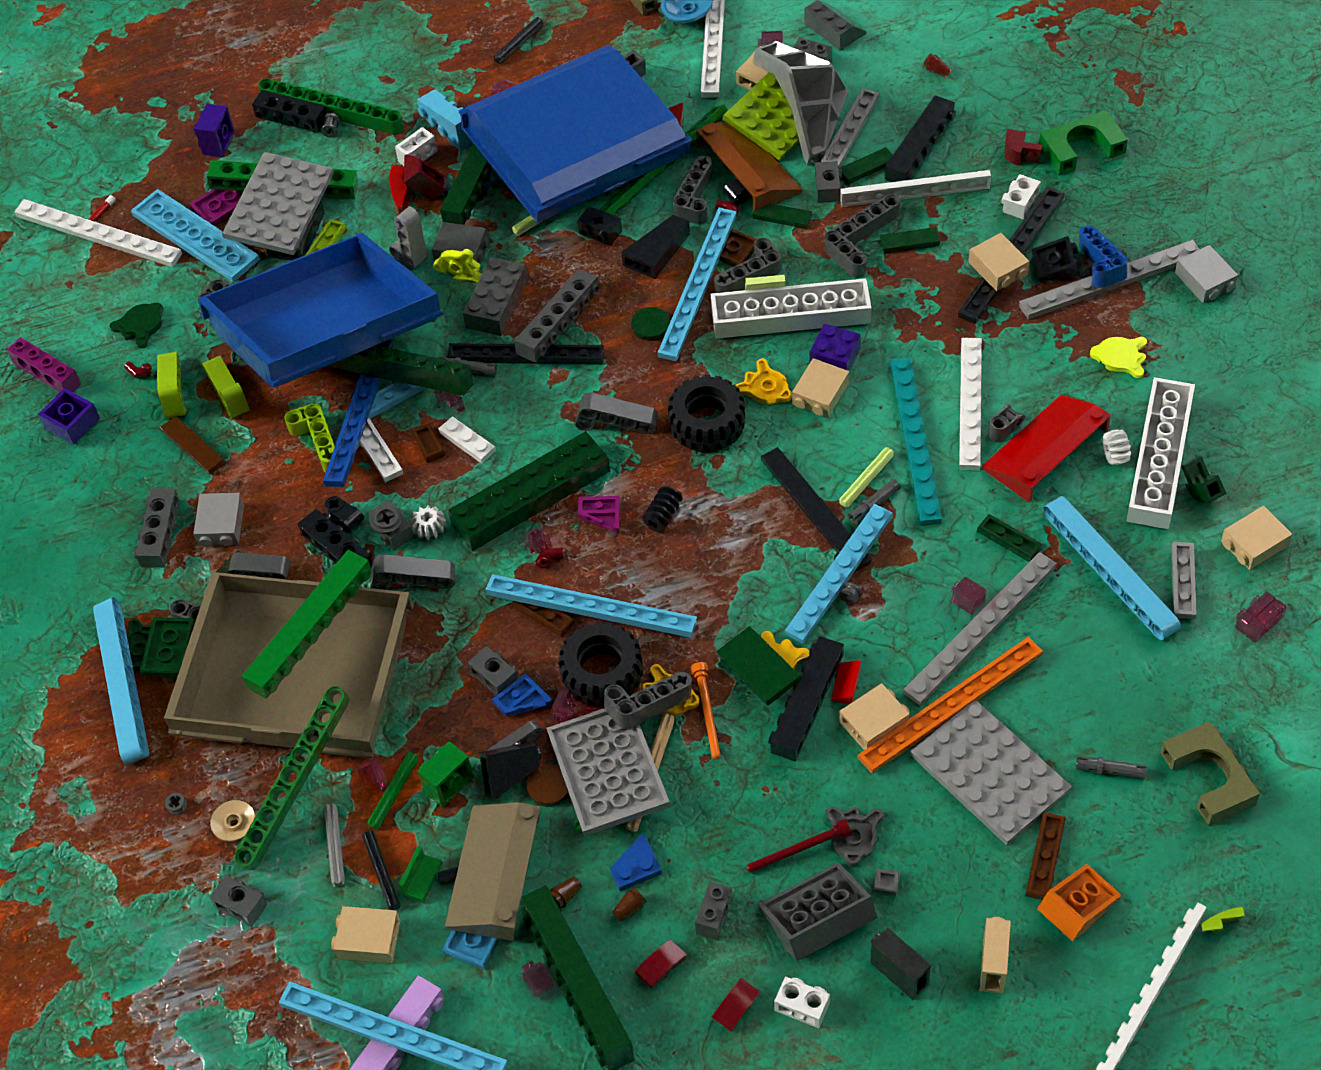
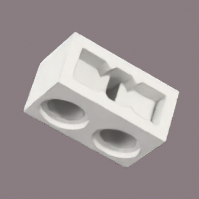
(419, 144)
(1020, 196)
(798, 1007)

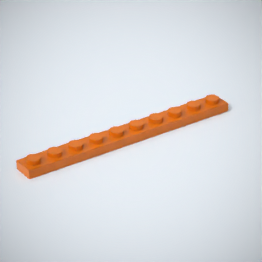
(949, 705)

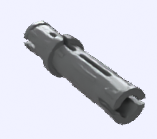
(476, 367)
(877, 498)
(1105, 766)

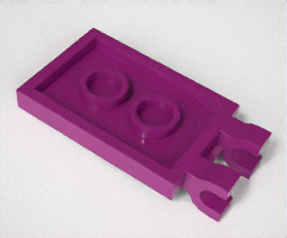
(216, 205)

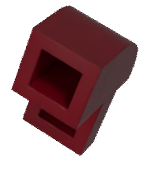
(1018, 150)

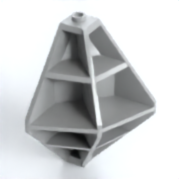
(812, 92)

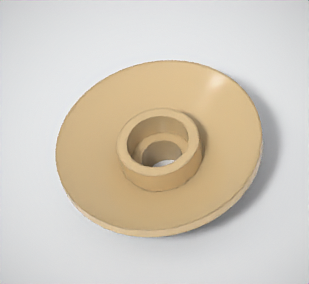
(229, 813)

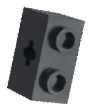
(599, 225)

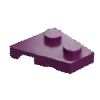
(601, 511)

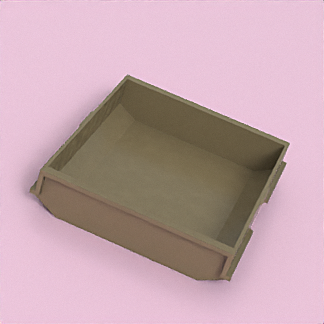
(237, 624)

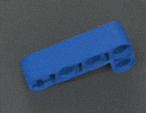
(1109, 262)

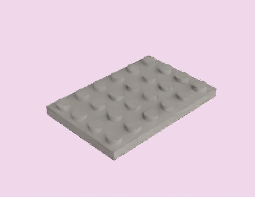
(278, 203)
(607, 771)
(991, 771)

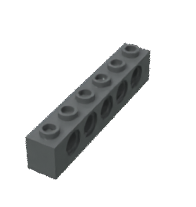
(557, 315)

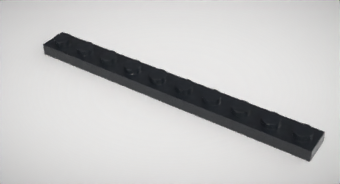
(1022, 240)

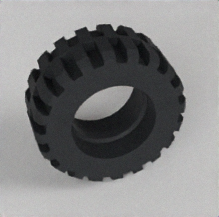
(703, 393)
(594, 641)

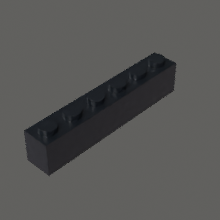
(920, 140)
(806, 698)

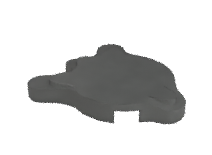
(863, 832)

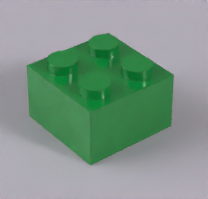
(445, 774)

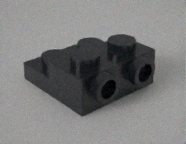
(1057, 259)

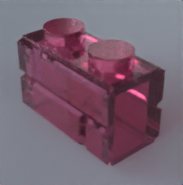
(1260, 616)

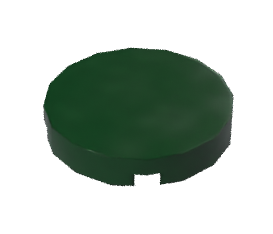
(650, 323)

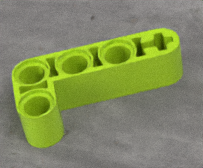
(170, 385)
(225, 387)
(311, 419)

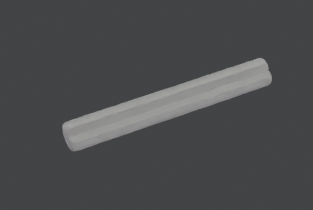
(334, 845)

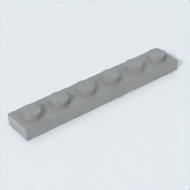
(851, 127)

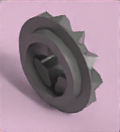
(392, 513)

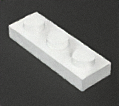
(467, 439)

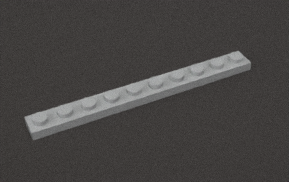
(1084, 289)
(979, 629)

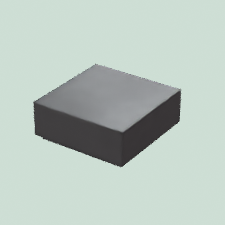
(886, 882)

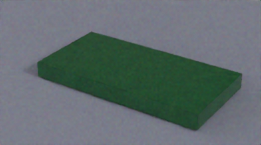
(758, 665)

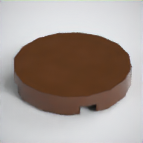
(547, 785)

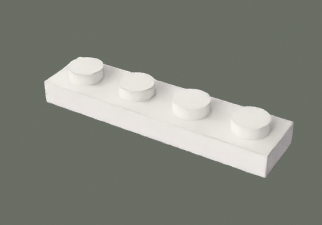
(379, 453)

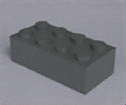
(495, 296)

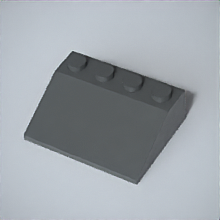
(818, 911)

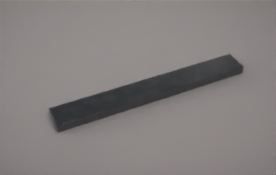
(507, 354)
(809, 501)

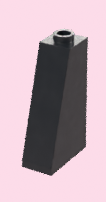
(306, 240)
(657, 247)

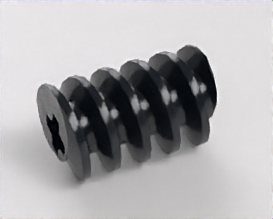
(662, 508)

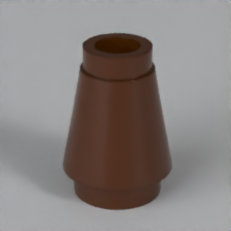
(565, 891)
(629, 904)

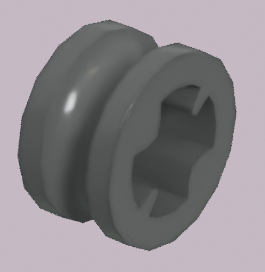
(851, 592)
(171, 798)

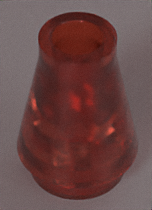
(936, 65)

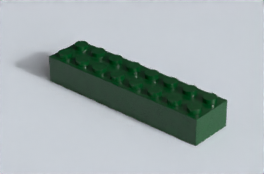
(529, 490)
(577, 980)

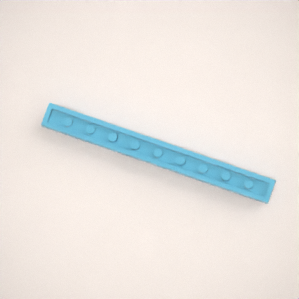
(697, 285)
(591, 606)
(387, 1030)

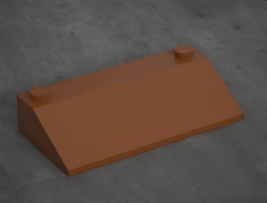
(749, 163)

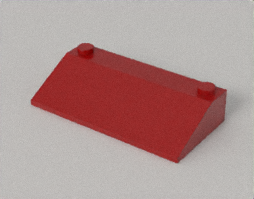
(1045, 443)

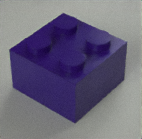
(214, 130)
(836, 347)
(69, 416)

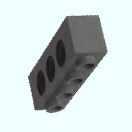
(157, 527)

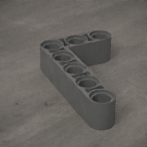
(841, 239)

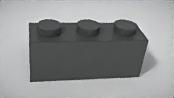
(831, 24)

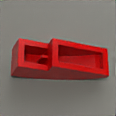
(399, 190)

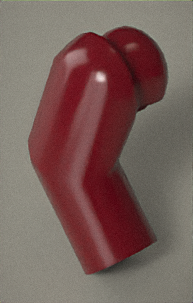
(727, 205)
(136, 372)
(547, 556)

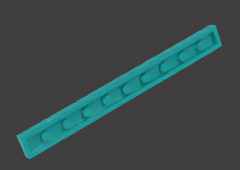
(915, 442)

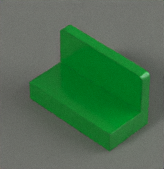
(419, 876)

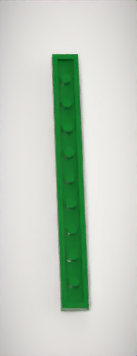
(633, 187)

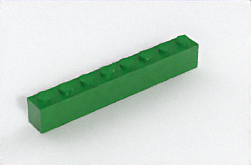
(307, 624)

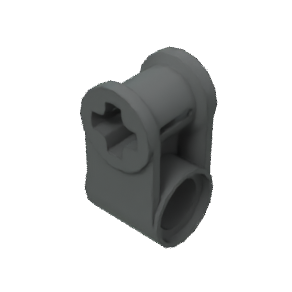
(1004, 423)

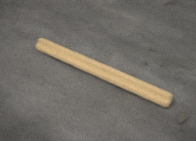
(657, 752)

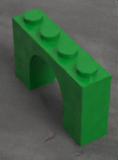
(1096, 127)

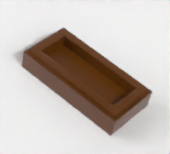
(428, 443)

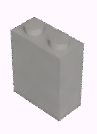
(1206, 274)
(218, 519)

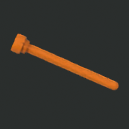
(700, 673)

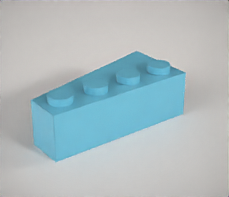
(444, 117)

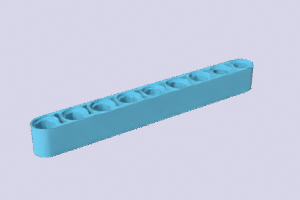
(1112, 568)
(120, 681)

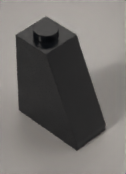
(507, 766)

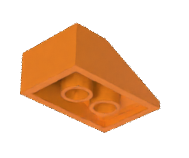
(1078, 901)

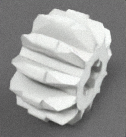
(1116, 447)
(428, 522)

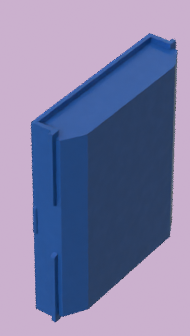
(574, 132)
(319, 309)

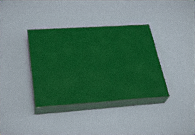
(166, 646)

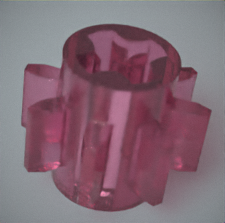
(537, 540)

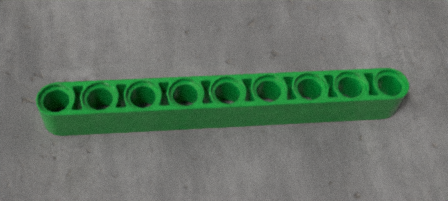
(347, 109)
(293, 788)

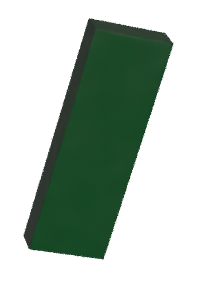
(866, 165)
(783, 215)
(909, 240)
(1009, 538)

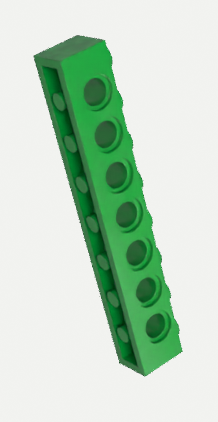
(236, 175)

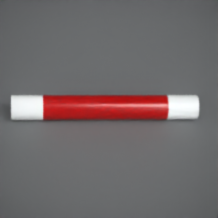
(100, 211)

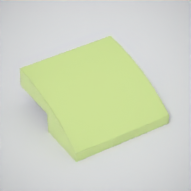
(765, 282)

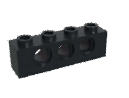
(289, 111)
(330, 538)

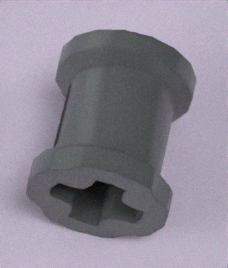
(332, 126)

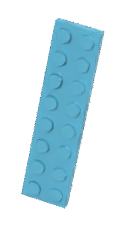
(195, 235)

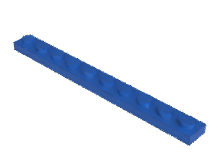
(352, 428)

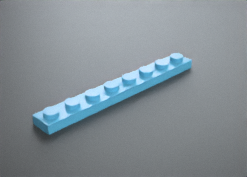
(838, 574)

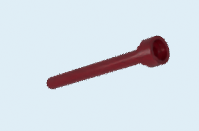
(839, 830)

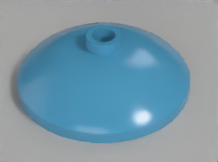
(685, 10)

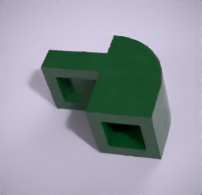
(1200, 483)

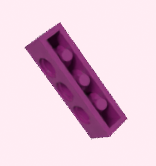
(43, 366)

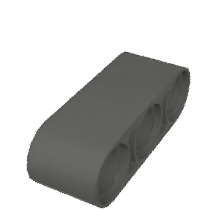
(259, 565)

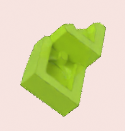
(1215, 922)

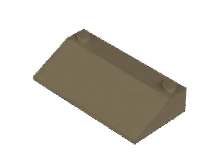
(493, 870)

